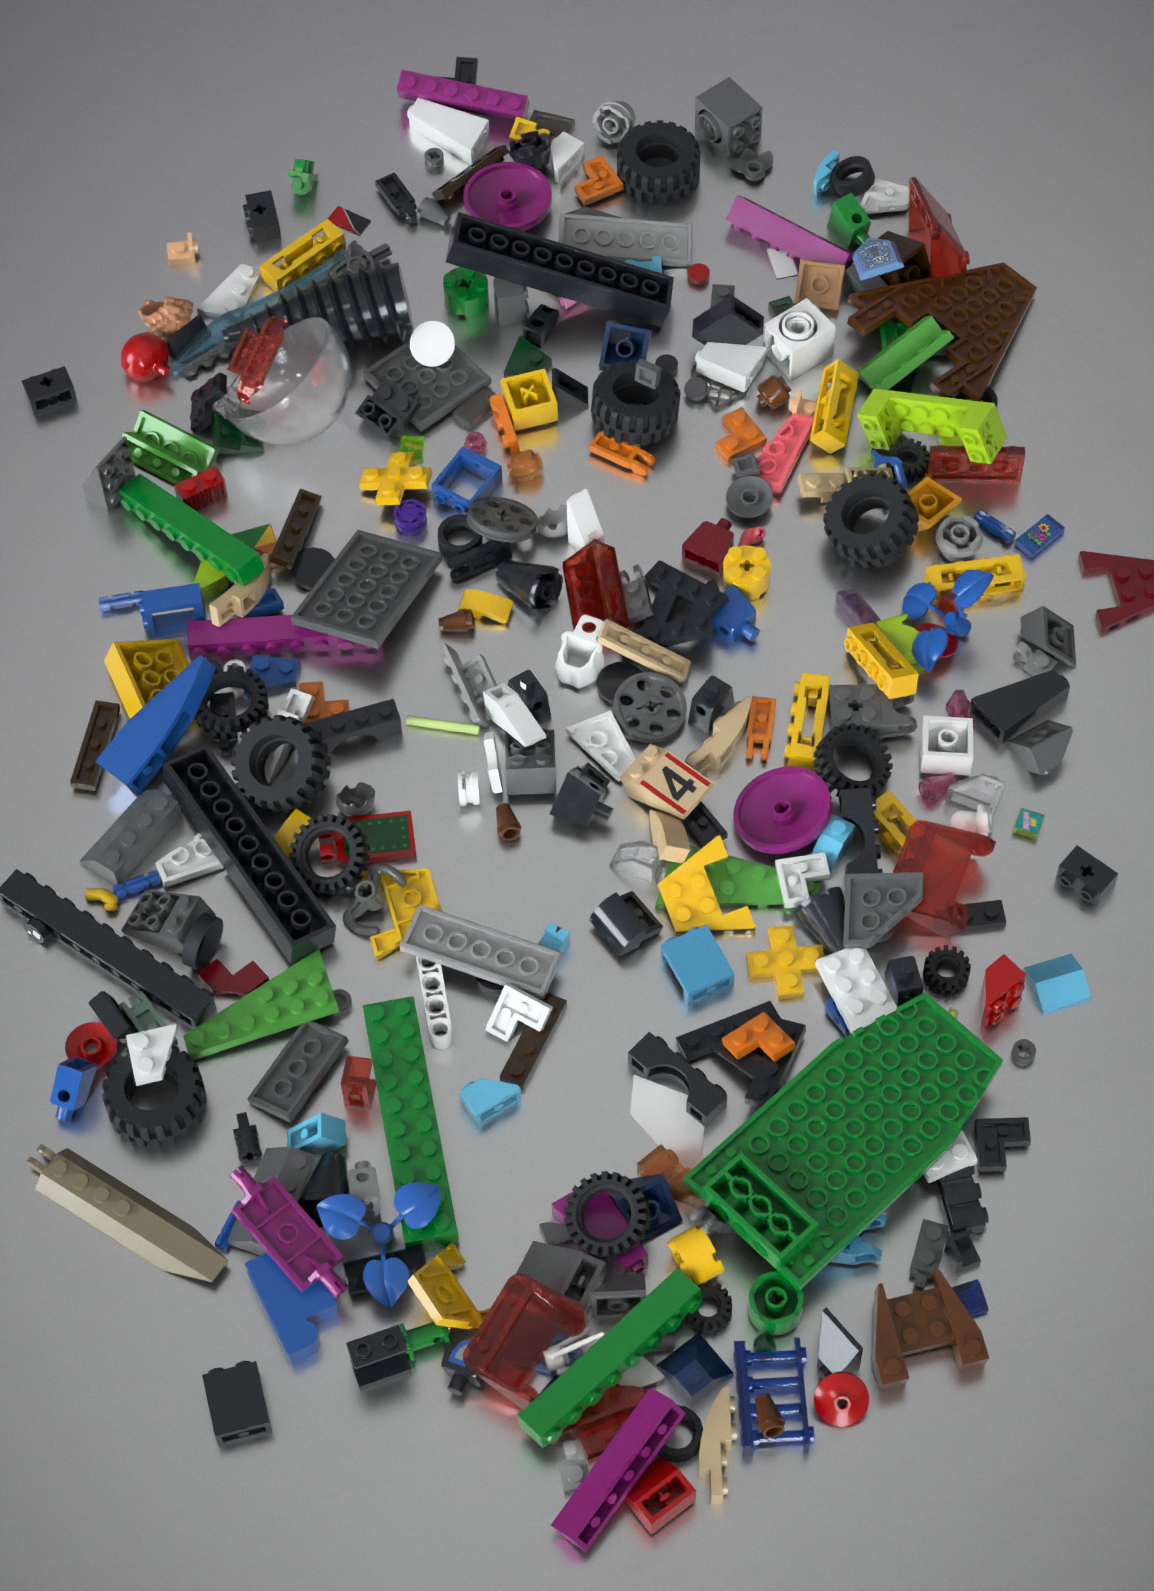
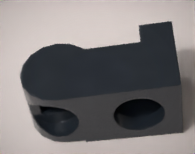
(540, 324)

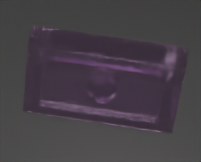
(856, 607)

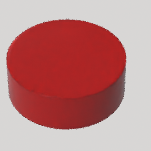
(698, 274)

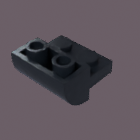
(389, 410)
(624, 921)

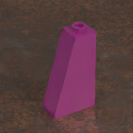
(606, 1222)

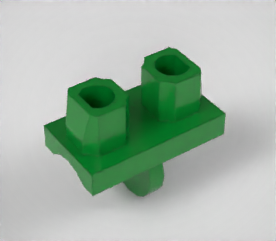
(302, 176)

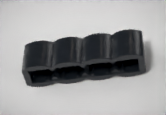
(961, 1201)

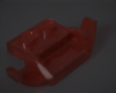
(255, 357)
(604, 1419)

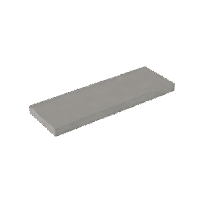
(629, 238)
(480, 951)

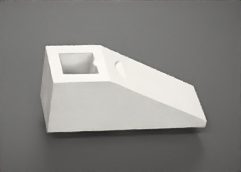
(582, 521)
(512, 715)

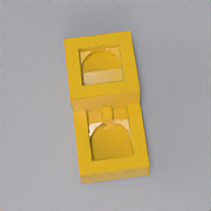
(486, 604)
(288, 829)

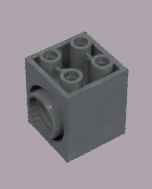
(728, 117)

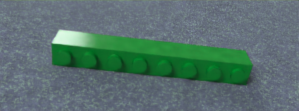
(191, 530)
(610, 1358)

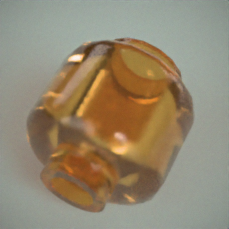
(525, 465)

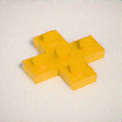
(395, 478)
(784, 962)

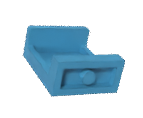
(698, 964)

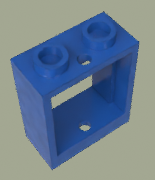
(473, 463)
(167, 600)

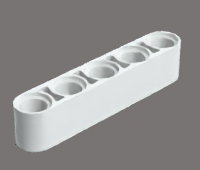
(435, 1000)

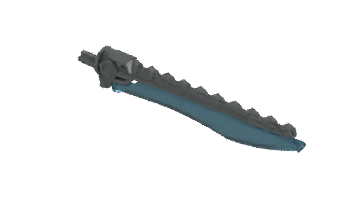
(210, 341)

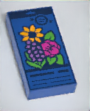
(1039, 536)

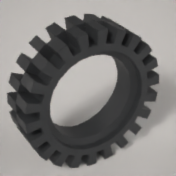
(239, 723)
(864, 741)
(357, 859)
(584, 1193)

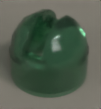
(764, 1342)

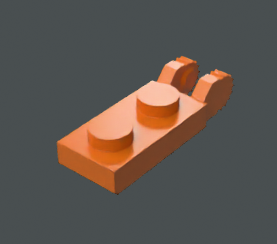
(504, 423)
(622, 453)
(760, 725)

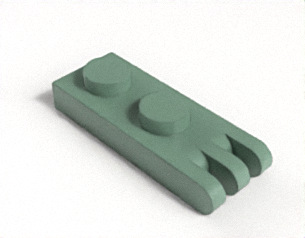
(143, 1014)

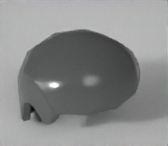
(356, 800)

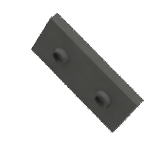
(298, 1070)

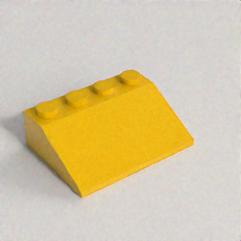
(144, 669)

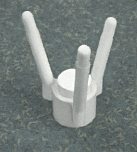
(557, 1355)

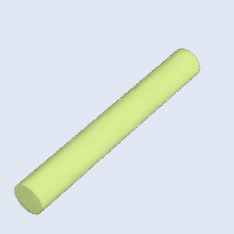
(443, 725)

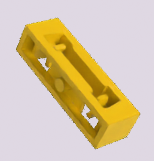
(303, 256)
(834, 406)
(1004, 568)
(881, 660)
(811, 687)
(887, 814)

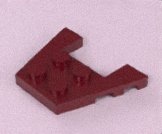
(1131, 582)

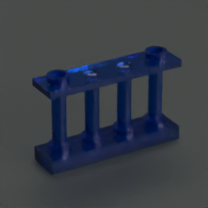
(746, 1384)

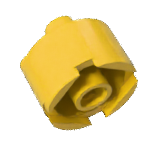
(748, 570)
(695, 1255)

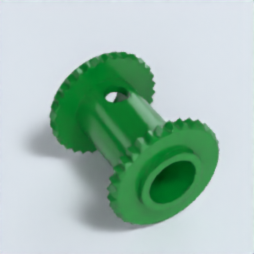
(424, 1337)

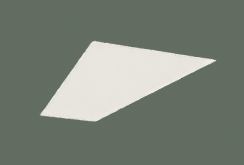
(665, 1120)

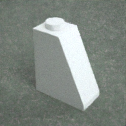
(731, 363)

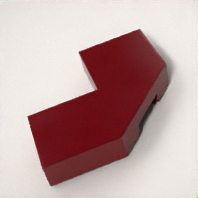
(221, 981)

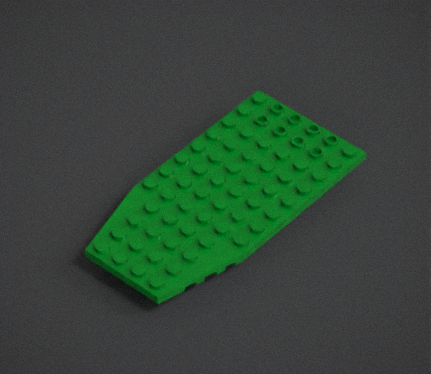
(847, 1136)

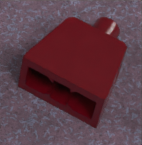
(709, 545)

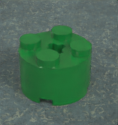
(465, 292)
(770, 1317)

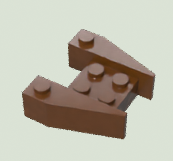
(920, 1324)

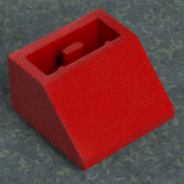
(1000, 990)
(660, 1495)

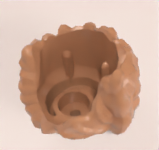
(167, 316)

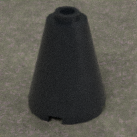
(531, 583)
(825, 918)
(326, 1180)

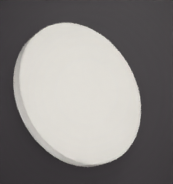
(432, 343)

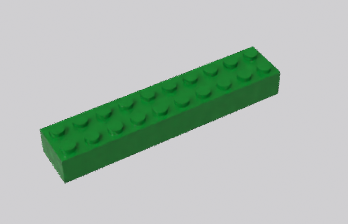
(409, 1114)

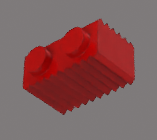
(202, 489)

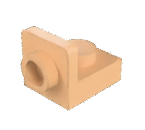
(182, 251)
(802, 406)

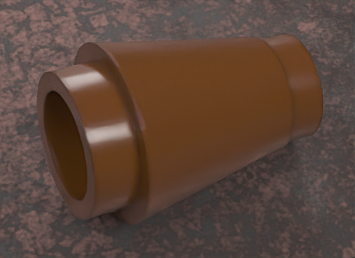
(457, 622)
(507, 824)
(768, 1416)

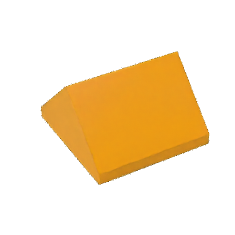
(932, 502)

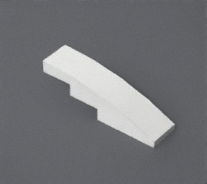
(296, 706)

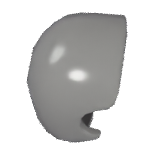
(553, 523)

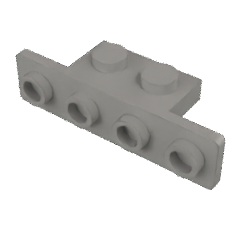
(474, 679)

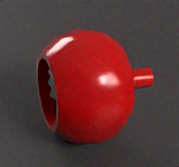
(145, 357)

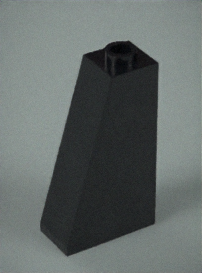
(1018, 705)

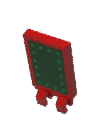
(386, 833)

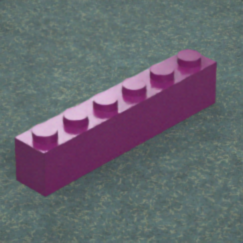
(463, 96)
(784, 234)
(618, 1469)

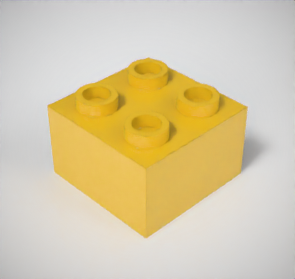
(529, 399)

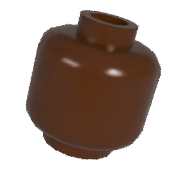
(773, 392)

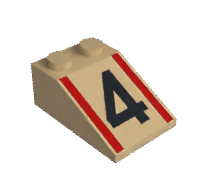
(665, 782)

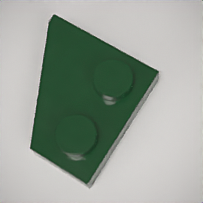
(526, 359)

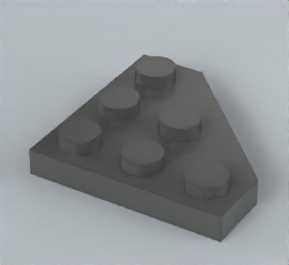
(877, 904)

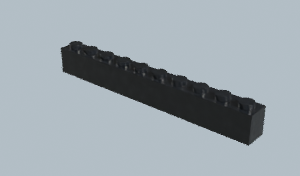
(107, 949)

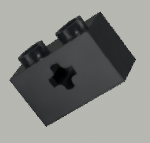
(262, 216)
(49, 390)
(1086, 875)

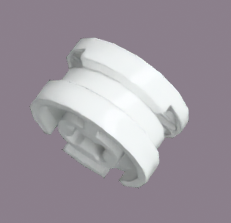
(470, 783)

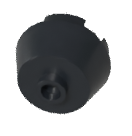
(531, 149)

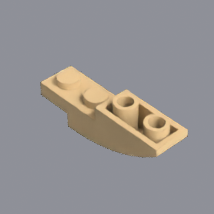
(825, 484)
(241, 599)
(726, 737)
(715, 1440)

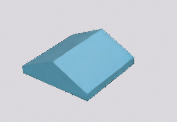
(1058, 983)

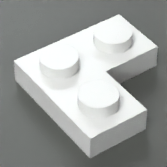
(794, 874)
(517, 1006)

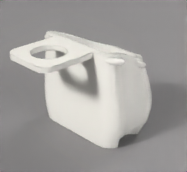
(580, 655)

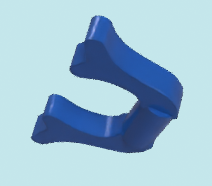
(895, 462)

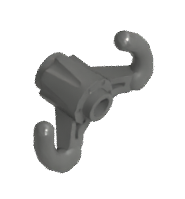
(370, 897)

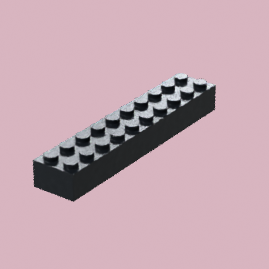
(560, 269)
(249, 853)

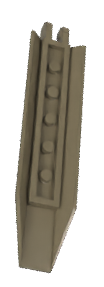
(126, 1215)

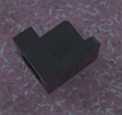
(961, 1251)

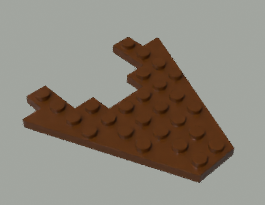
(976, 307)

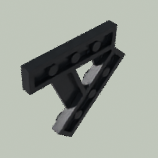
(678, 586)
(765, 1072)

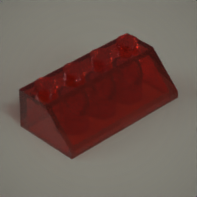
(595, 585)

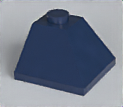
(624, 343)
(662, 1204)
(695, 1370)

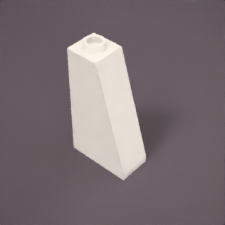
(449, 128)

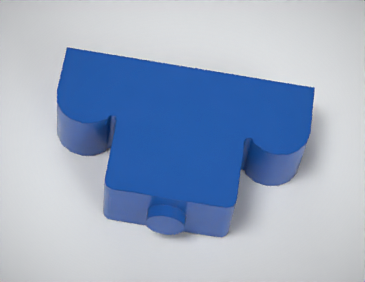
(289, 1310)

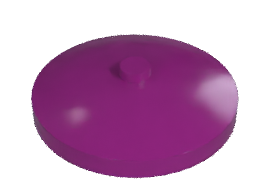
(508, 195)
(783, 810)

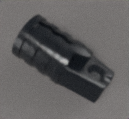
(246, 1139)

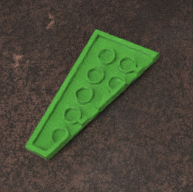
(741, 882)
(281, 1003)

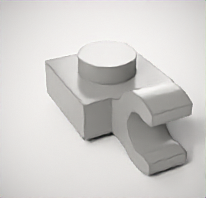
(1036, 662)
(573, 1470)

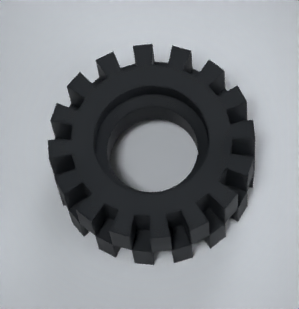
(912, 450)
(946, 957)
(718, 1320)

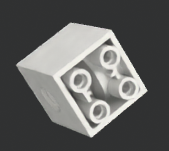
(799, 339)

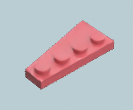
(784, 450)

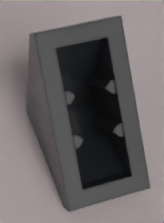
(568, 391)

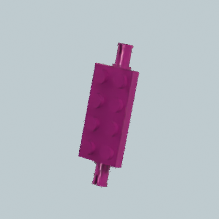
(287, 1233)

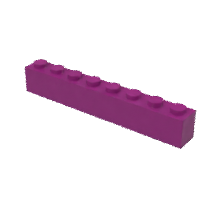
(258, 636)

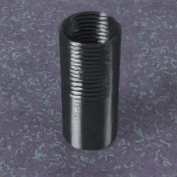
(412, 1257)

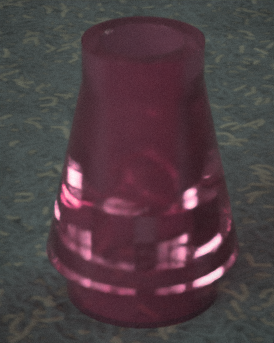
(935, 786)

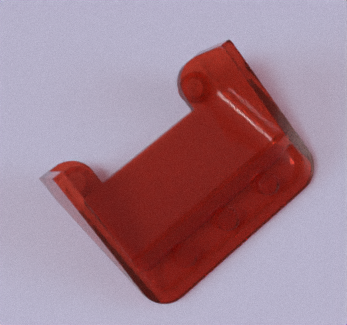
(947, 252)
(943, 858)
(518, 1332)

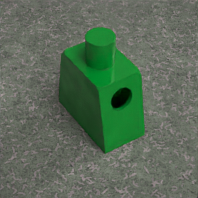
(849, 221)

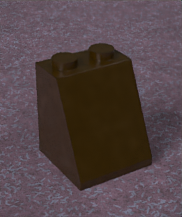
(913, 257)

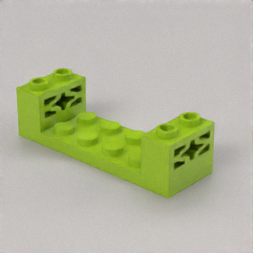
(892, 412)

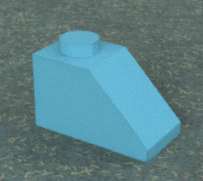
(835, 840)
(488, 1098)
(318, 1134)

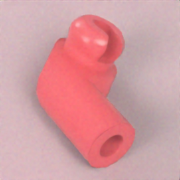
(752, 536)

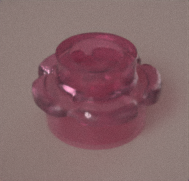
(475, 438)

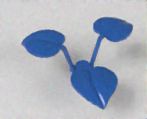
(919, 598)
(343, 1215)

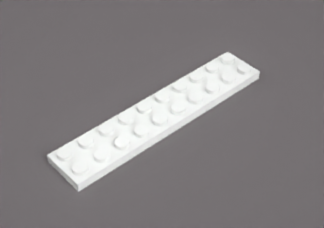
(862, 999)

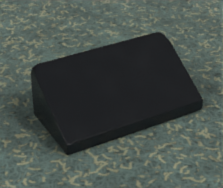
(184, 336)
(112, 1016)

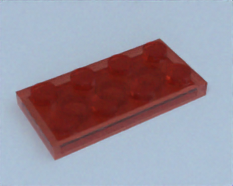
(954, 465)

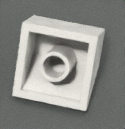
(946, 745)

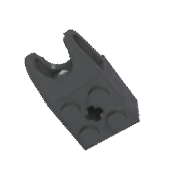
(869, 707)

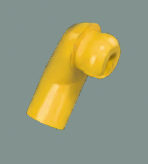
(102, 894)

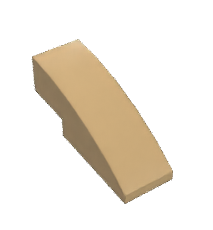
(669, 836)

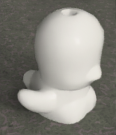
(971, 821)

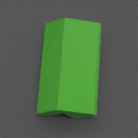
(904, 354)
(168, 449)

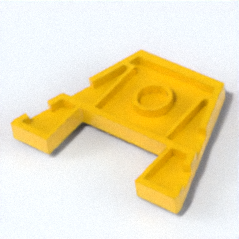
(691, 897)
(403, 905)
(443, 1294)

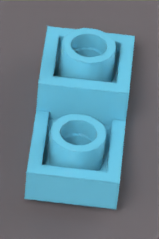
(822, 178)

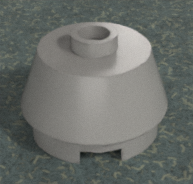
(613, 121)
(959, 538)

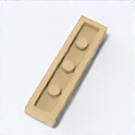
(643, 651)

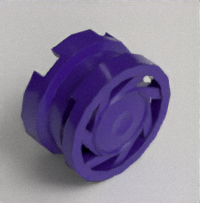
(411, 518)

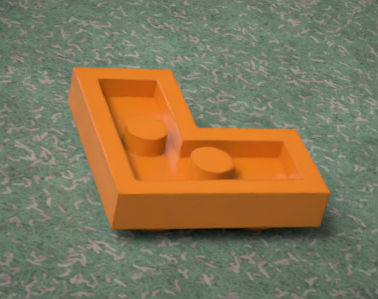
(601, 184)
(744, 435)
(320, 707)
(760, 1033)

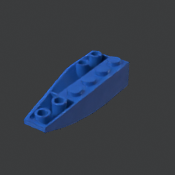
(157, 728)

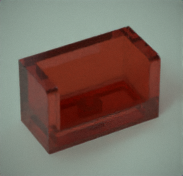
(355, 1082)

